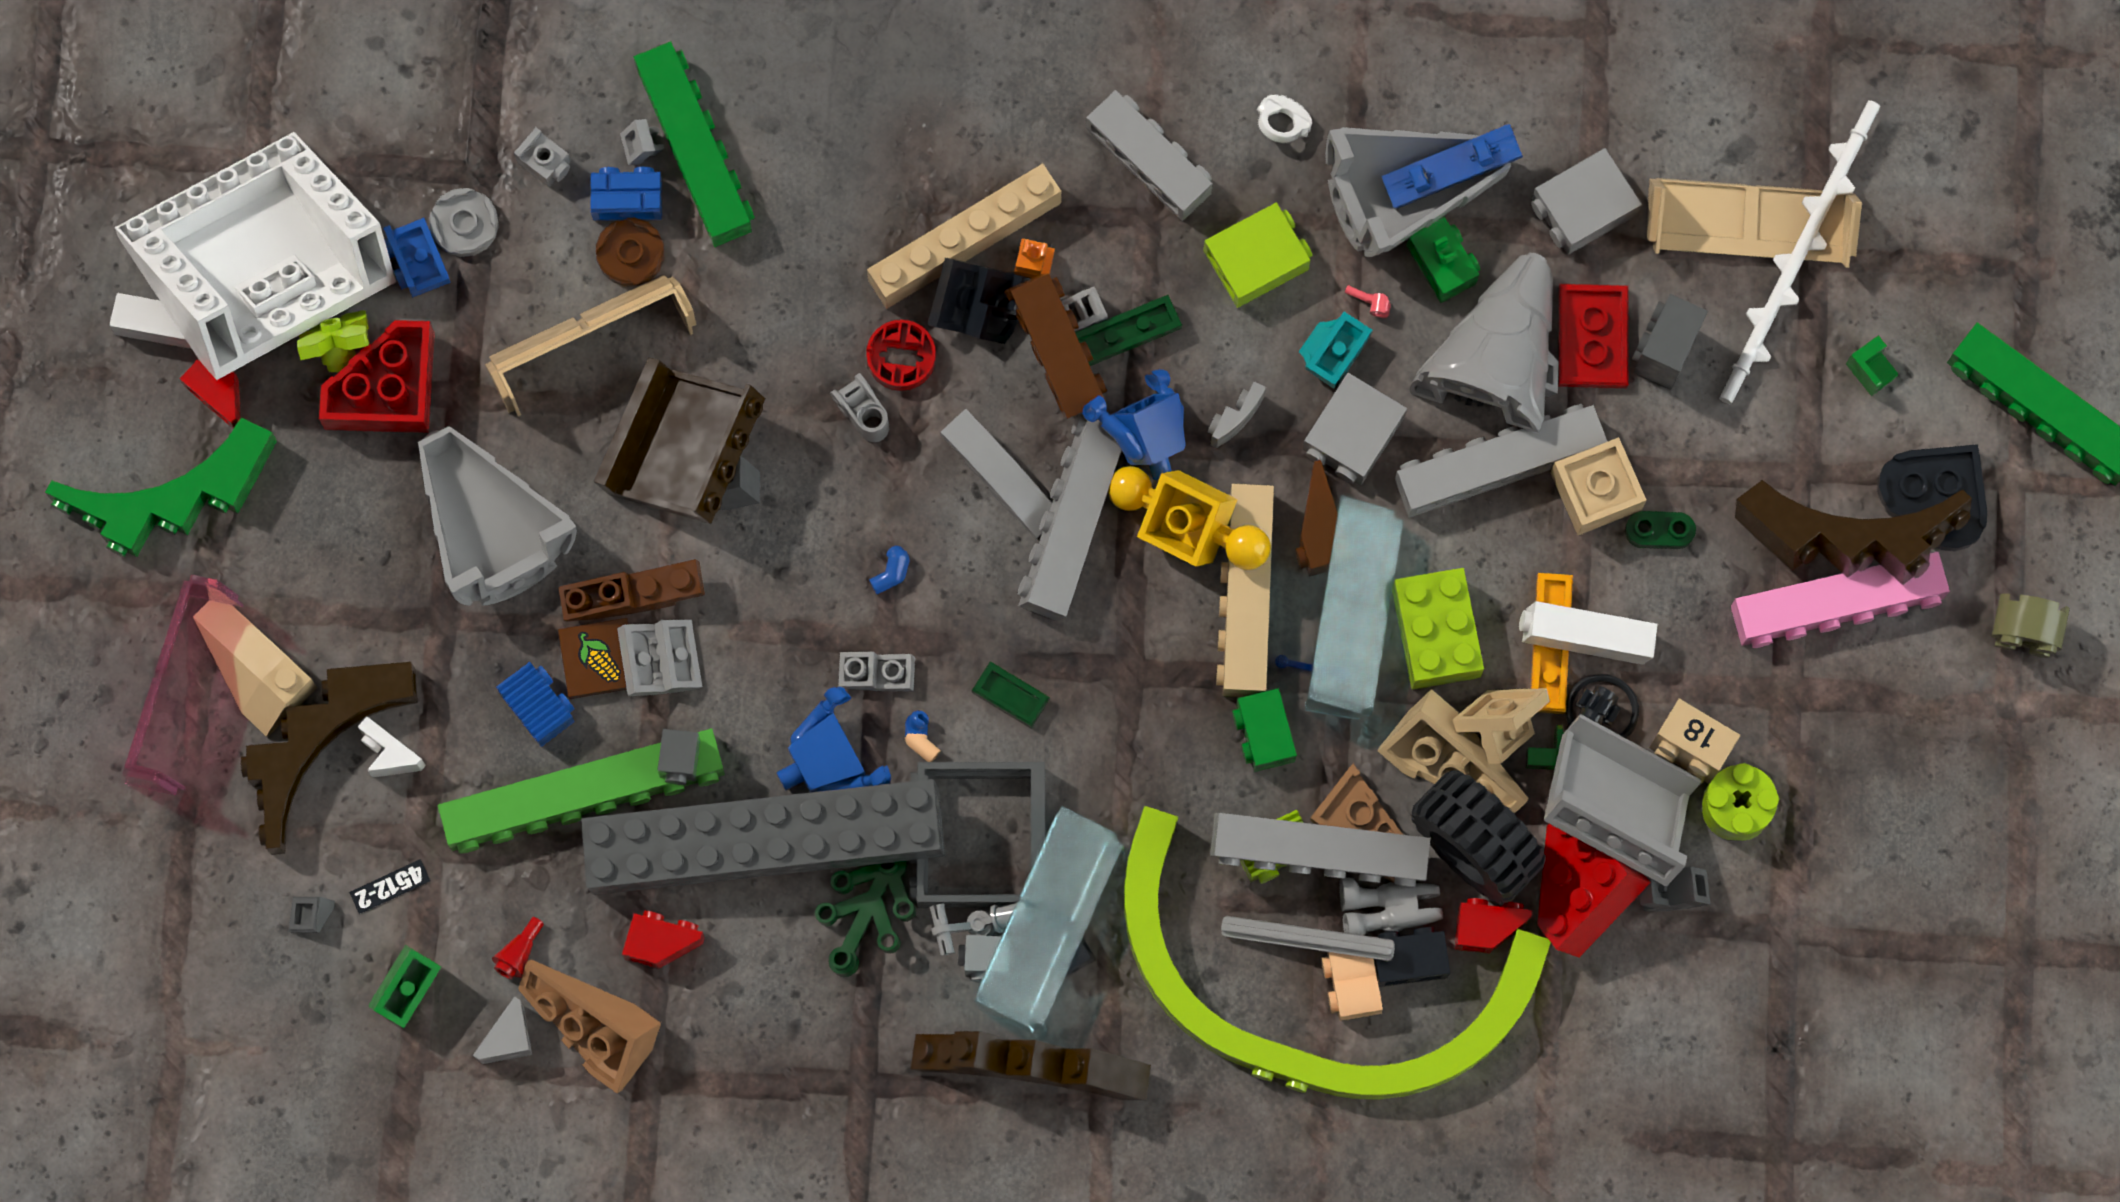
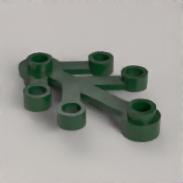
(869, 905)

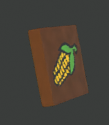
(593, 658)

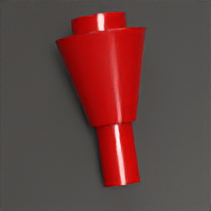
(513, 957)

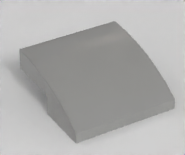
(659, 657)

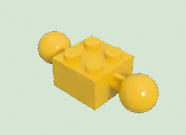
(1188, 518)

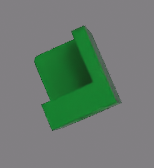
(1871, 366)

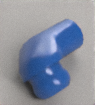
(895, 570)

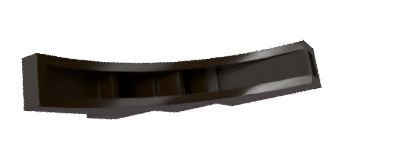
(1850, 544)
(311, 728)
(1031, 1062)

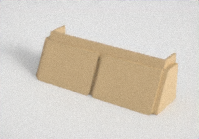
(1746, 220)
(591, 320)

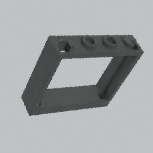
(981, 770)

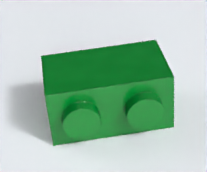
(1265, 730)
(404, 986)

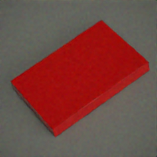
(1593, 335)

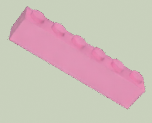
(1834, 600)

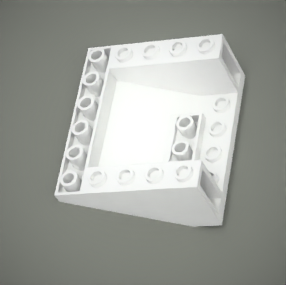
(258, 254)

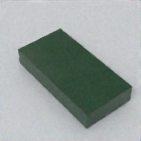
(1010, 694)

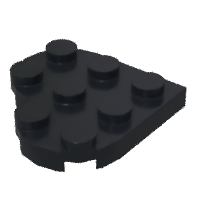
(1929, 477)

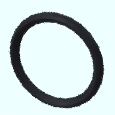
(1608, 678)

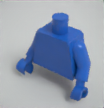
(1147, 429)
(824, 754)

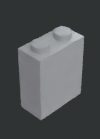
(1585, 202)
(1354, 429)

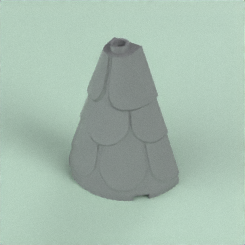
(1360, 194)
(1499, 347)
(488, 522)

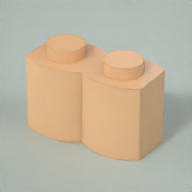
(1354, 986)

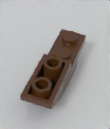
(631, 593)

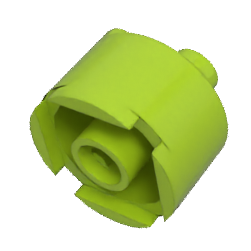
(1747, 820)

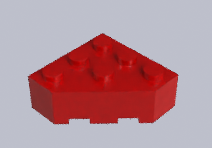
(384, 383)
(1582, 891)

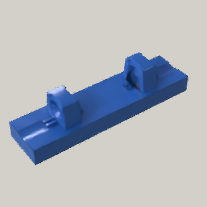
(1452, 166)

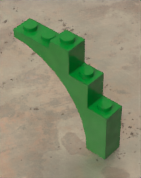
(130, 516)

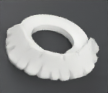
(1274, 104)

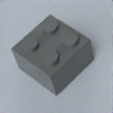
(1671, 338)

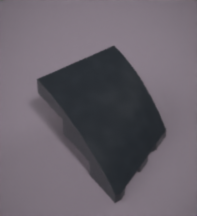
(975, 301)

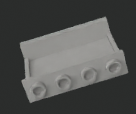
(1620, 799)

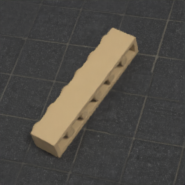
(964, 235)
(1246, 601)

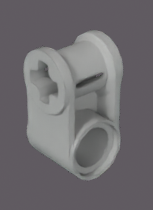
(860, 403)

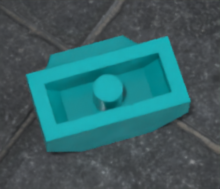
(1334, 348)

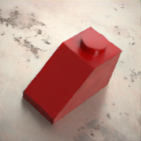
(218, 395)

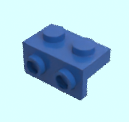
(417, 257)

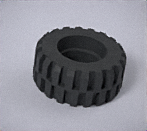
(1478, 836)

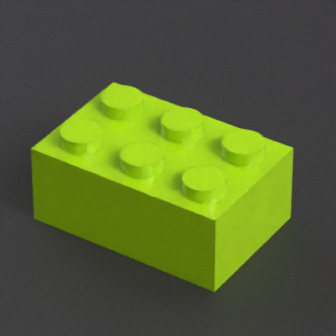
(1437, 628)

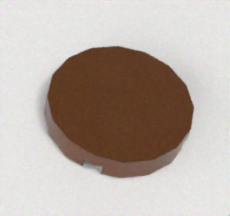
(630, 252)

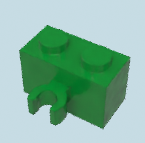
(1443, 259)

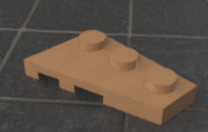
(1355, 807)

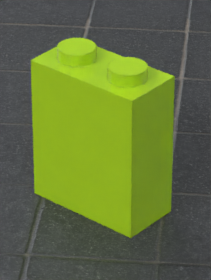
(1258, 254)

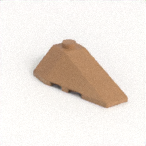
(602, 1027)

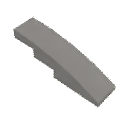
(998, 471)

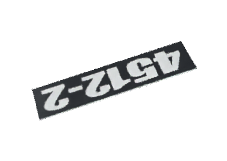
(389, 886)

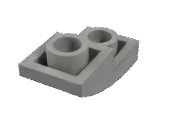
(1232, 421)
(876, 671)

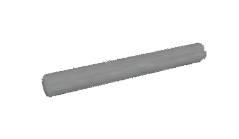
(1308, 938)

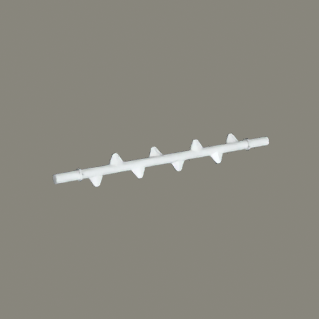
(1790, 263)

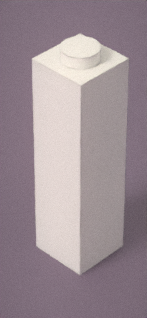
(145, 320)
(1588, 632)

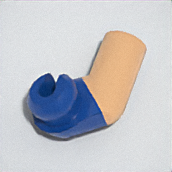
(916, 736)

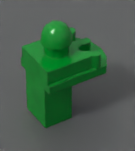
(1545, 757)

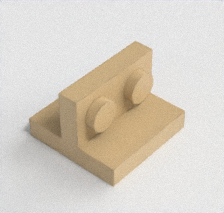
(1502, 719)

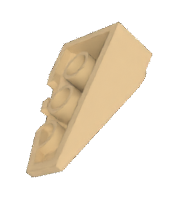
(253, 666)
(1430, 746)

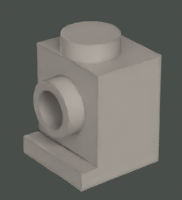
(546, 171)

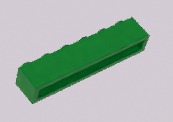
(693, 143)
(2040, 401)

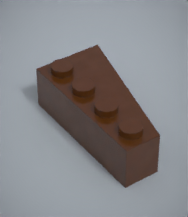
(1056, 343)

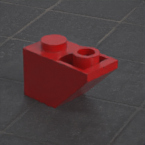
(1486, 927)
(658, 942)

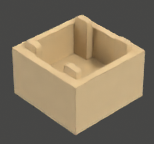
(1598, 486)

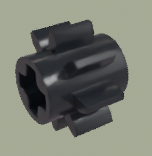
(1599, 705)

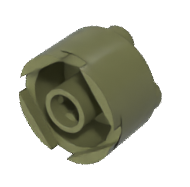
(2030, 624)

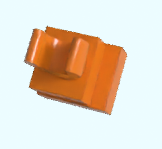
(1034, 259)

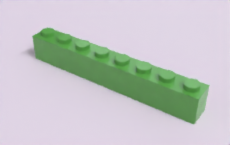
(568, 795)

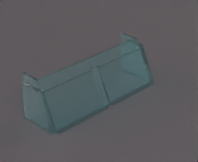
(1354, 610)
(1049, 921)

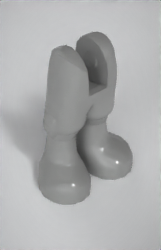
(1399, 903)

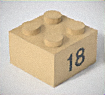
(1694, 741)

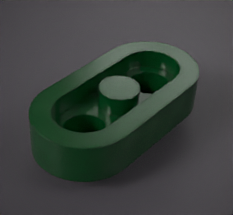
(1661, 530)

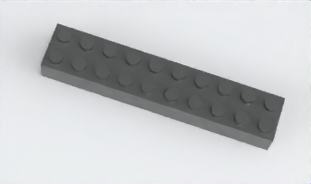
(763, 837)

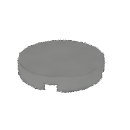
(463, 222)

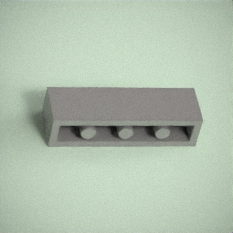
(1149, 154)

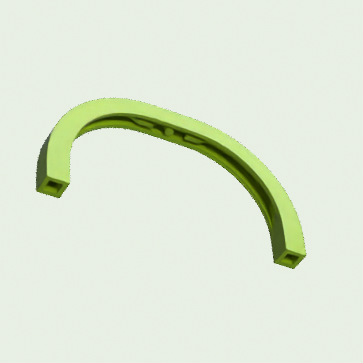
(1276, 1060)

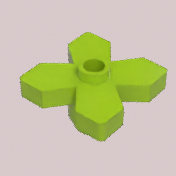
(335, 340)

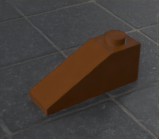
(1318, 525)

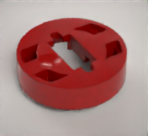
(901, 340)

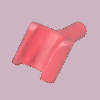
(1379, 302)

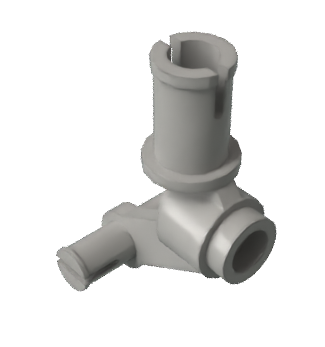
(978, 923)

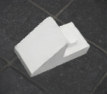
(395, 756)

